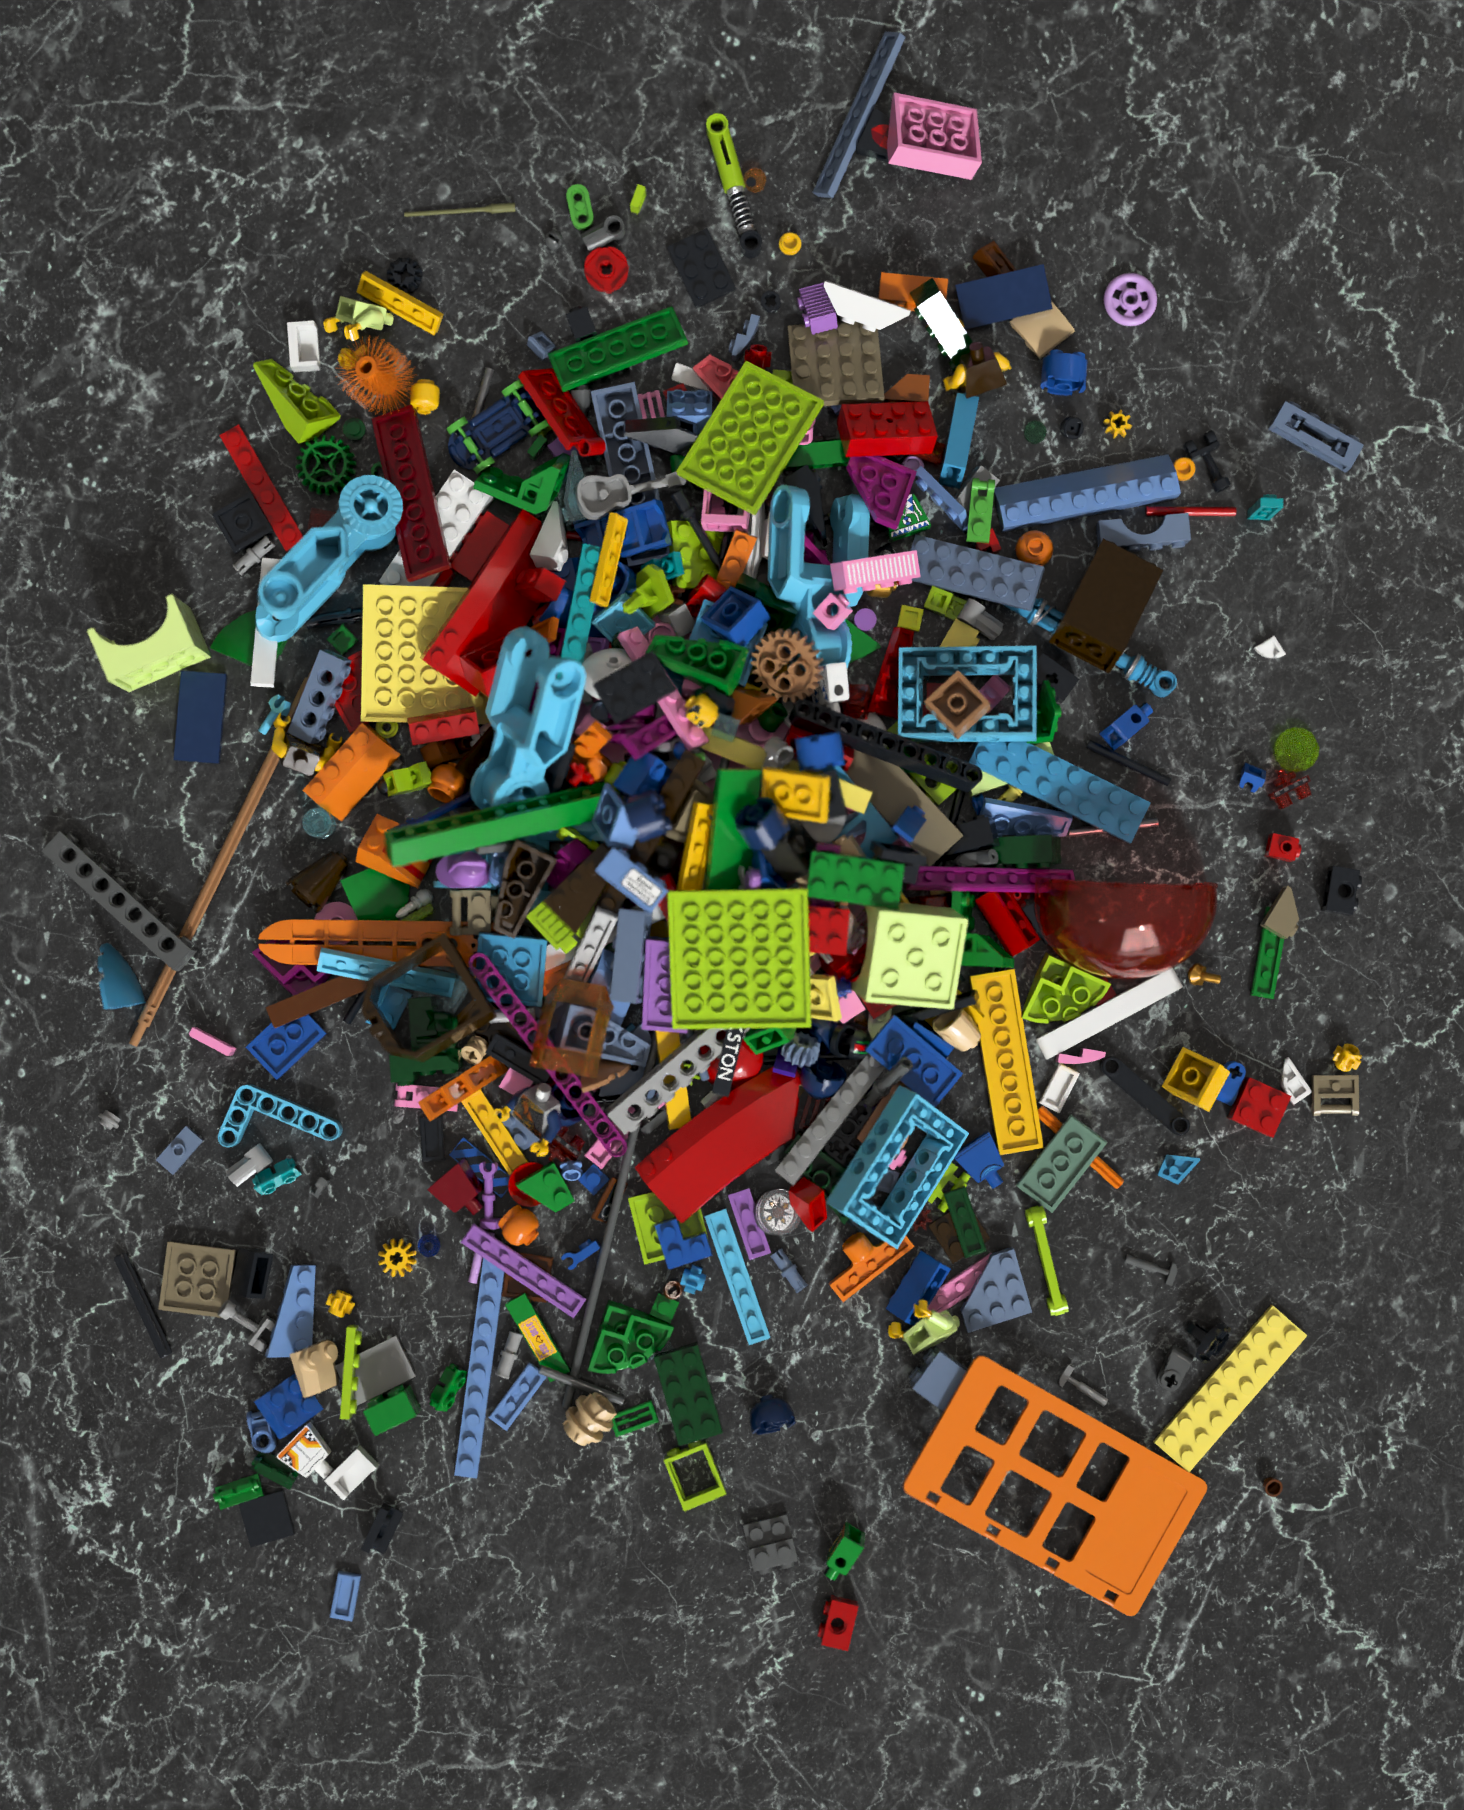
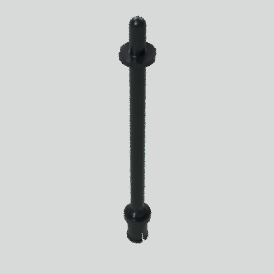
(688, 512)

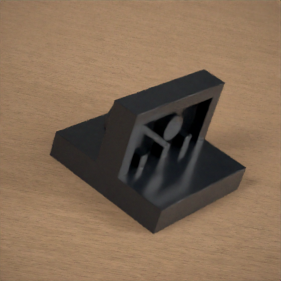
(910, 856)

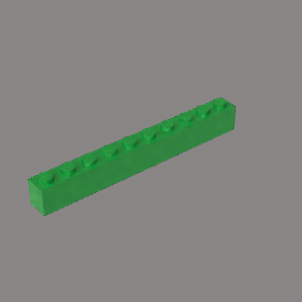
(492, 825)

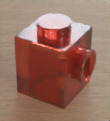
(858, 701)

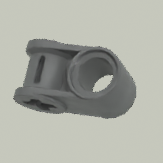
(1175, 1365)

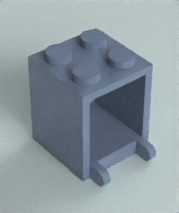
(937, 1377)

